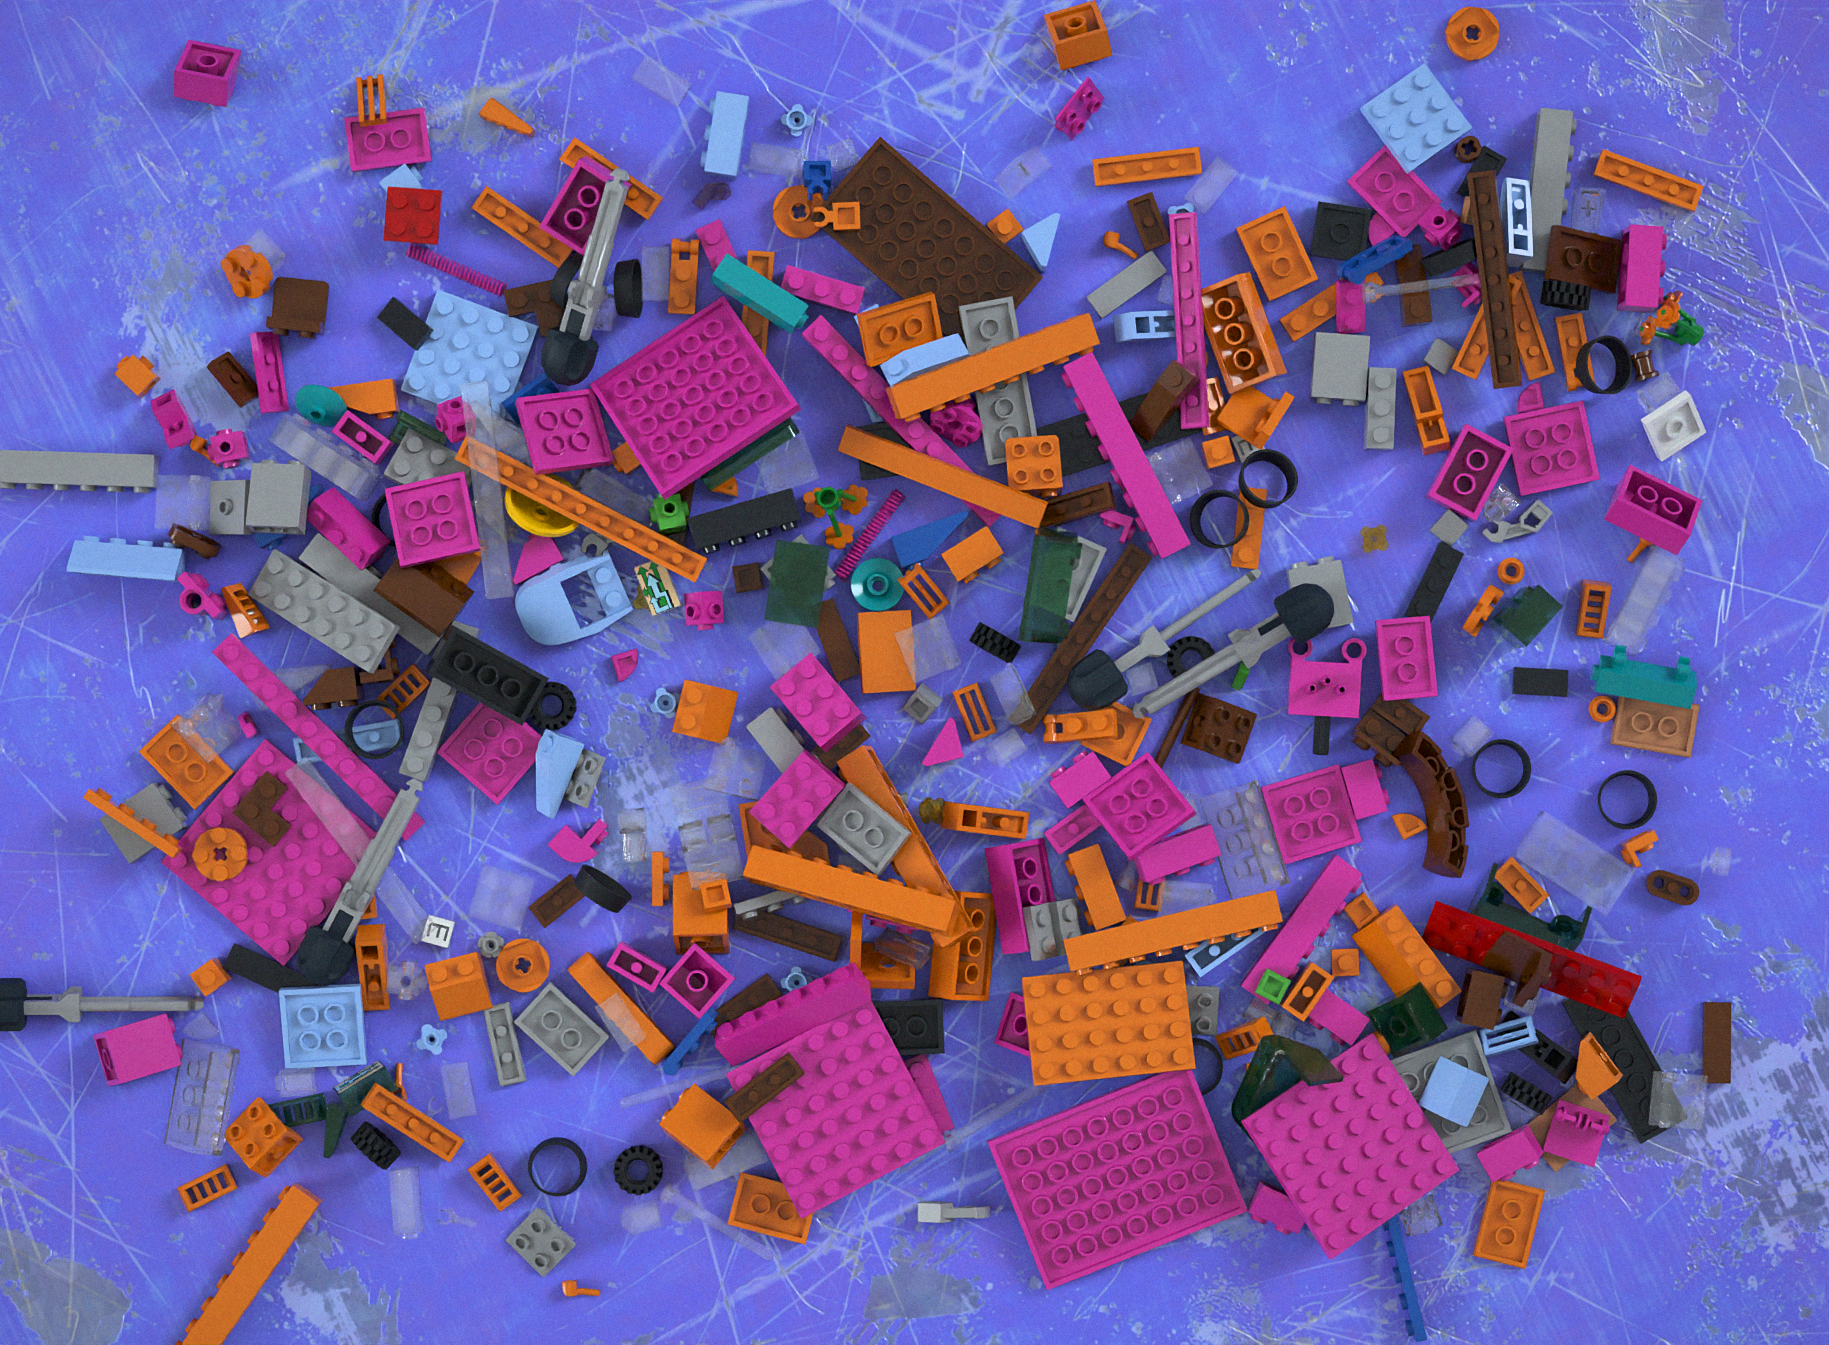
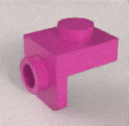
(1471, 292)

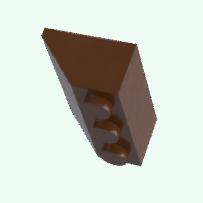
(425, 594)

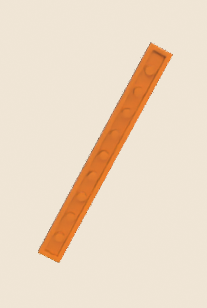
(595, 516)

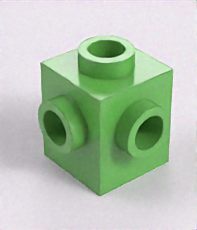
(669, 522)

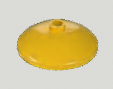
(537, 517)

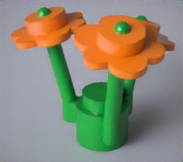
(1669, 313)
(829, 501)

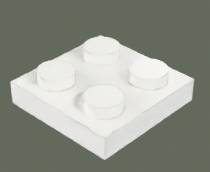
(1673, 425)

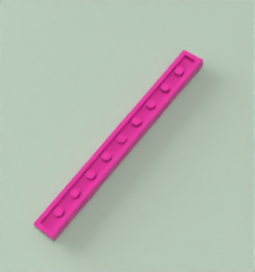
(871, 388)
(311, 729)

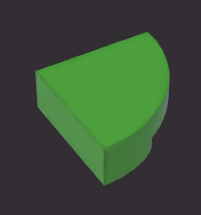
(1240, 676)

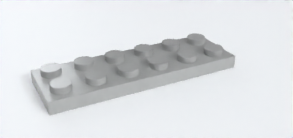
(1007, 408)
(323, 611)

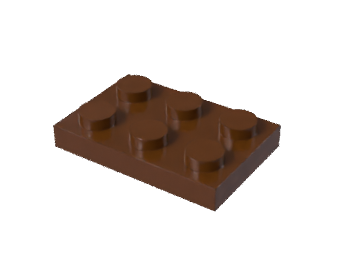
(1583, 259)

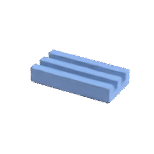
(1530, 1030)

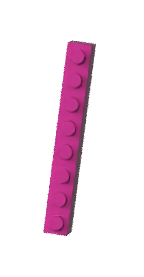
(1125, 455)

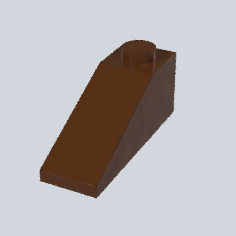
(1416, 306)
(1163, 399)

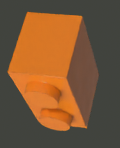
(972, 555)
(1306, 991)

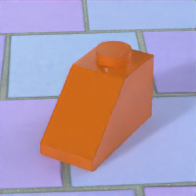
(1595, 1068)

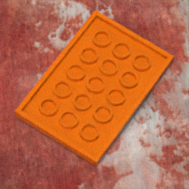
(1108, 1023)

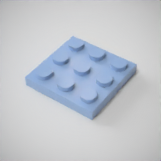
(1415, 118)
(323, 1026)

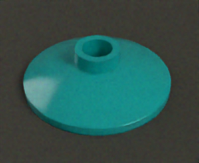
(320, 405)
(874, 571)

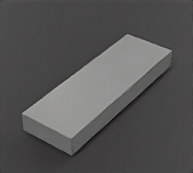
(1126, 284)
(505, 1044)

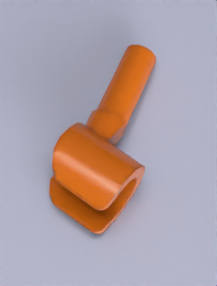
(1111, 241)
(198, 444)
(1641, 546)
(398, 1081)
(570, 1289)

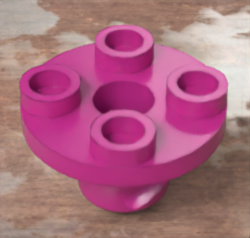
(957, 422)

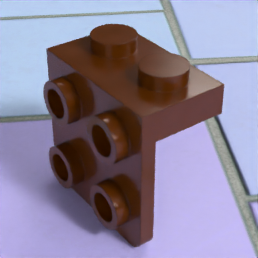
(299, 307)
(1520, 963)

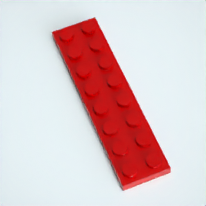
(1572, 973)

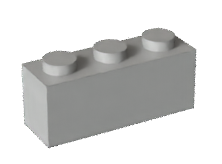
(1380, 409)

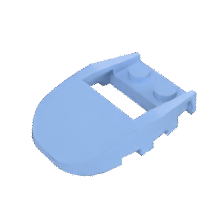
(547, 611)

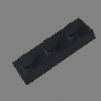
(1434, 582)

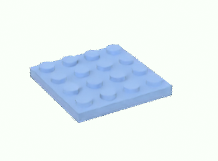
(469, 347)

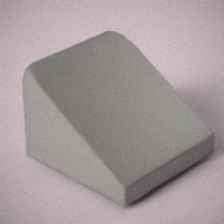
(1440, 356)
(1449, 527)
(922, 703)

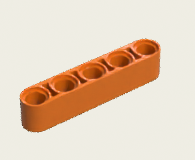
(602, 985)

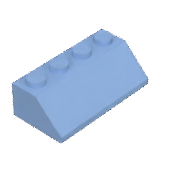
(126, 560)

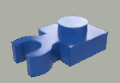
(817, 178)

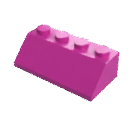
(1018, 880)

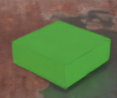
(1272, 986)

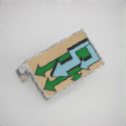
(657, 588)
(1012, 695)

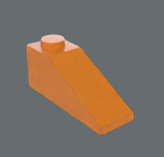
(372, 397)
(985, 820)
(373, 966)

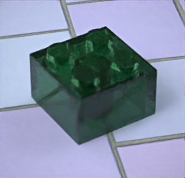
(1407, 1020)

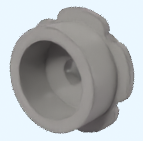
(489, 937)

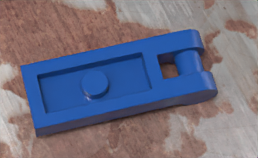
(1374, 258)
(690, 1043)

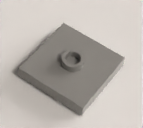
(229, 507)

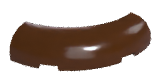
(1442, 803)

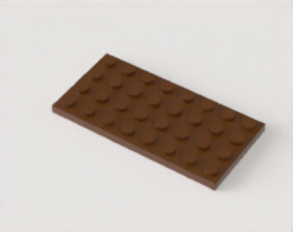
(924, 239)

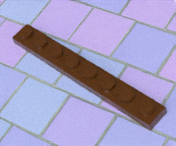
(1494, 279)
(1085, 632)

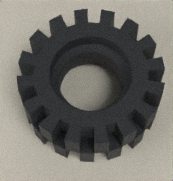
(1565, 295)
(995, 643)
(1182, 645)
(566, 714)
(1526, 1093)
(375, 1145)
(638, 1153)

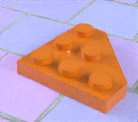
(757, 834)

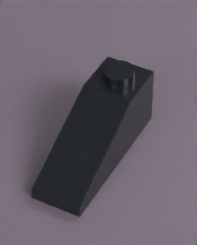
(1545, 1053)

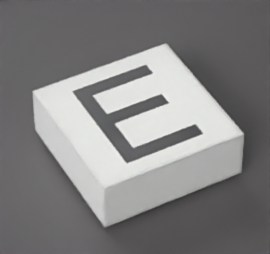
(1243, 448)
(441, 935)

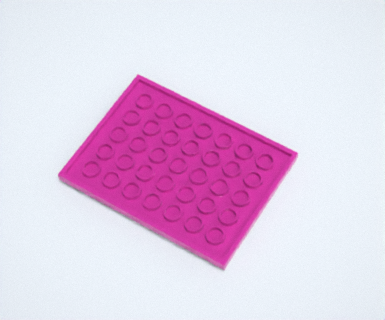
(1117, 1176)

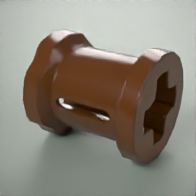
(1475, 146)
(1644, 365)

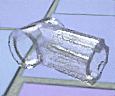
(1500, 503)
(632, 826)
(1278, 1021)

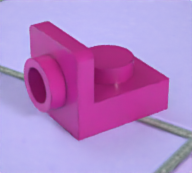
(1115, 519)

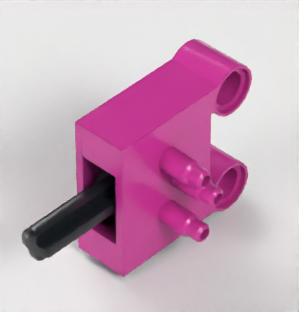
(1324, 689)

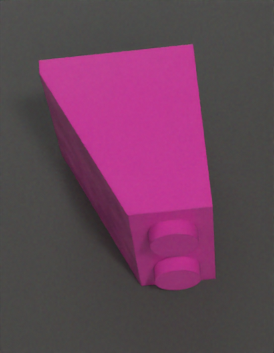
(138, 1049)

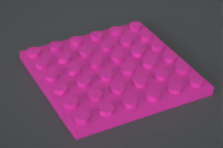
(694, 397)
(282, 885)
(847, 1114)
(1351, 1147)

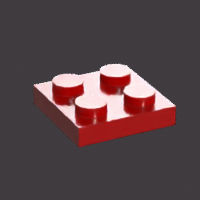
(413, 215)

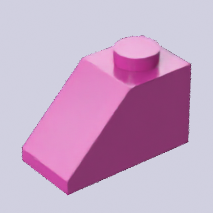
(537, 558)

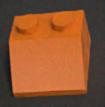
(1078, 35)
(705, 711)
(459, 986)

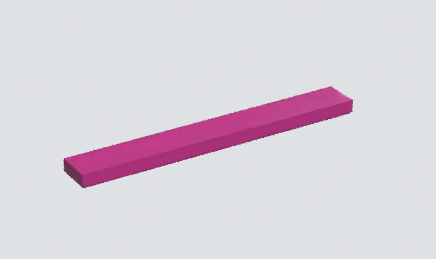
(1189, 315)

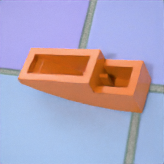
(1426, 410)

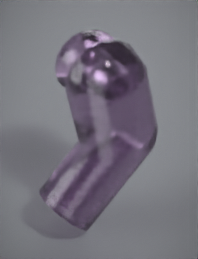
(712, 191)

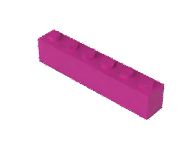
(1305, 923)
(792, 1014)

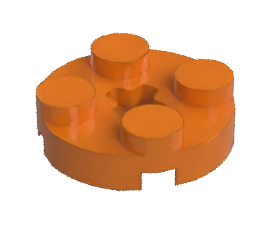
(1472, 49)
(783, 214)
(235, 267)
(1482, 610)
(205, 856)
(509, 958)

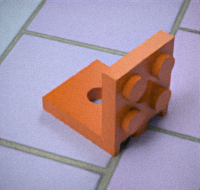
(871, 962)

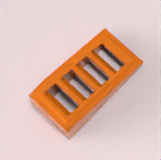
(500, 115)
(1604, 598)
(244, 611)
(420, 677)
(1257, 1029)
(474, 1171)
(182, 1190)

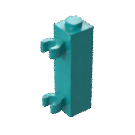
(760, 294)
(1645, 680)

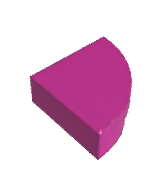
(1378, 230)
(1530, 399)
(625, 664)
(248, 725)

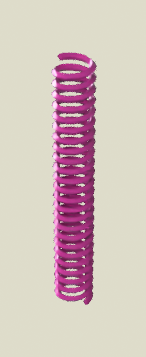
(479, 284)
(841, 570)

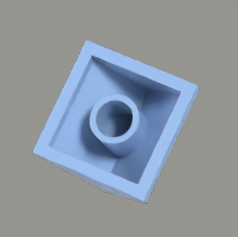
(1040, 238)
(1453, 1091)

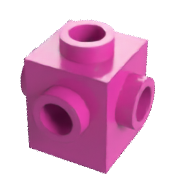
(1441, 227)
(451, 419)
(238, 448)
(704, 609)

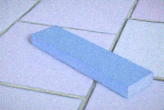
(368, 738)

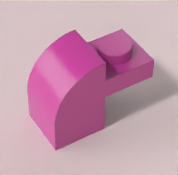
(173, 419)
(576, 849)

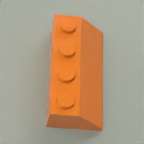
(1240, 333)
(1404, 957)
(966, 967)

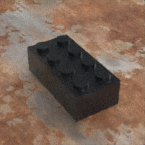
(744, 520)
(486, 674)
(913, 1024)

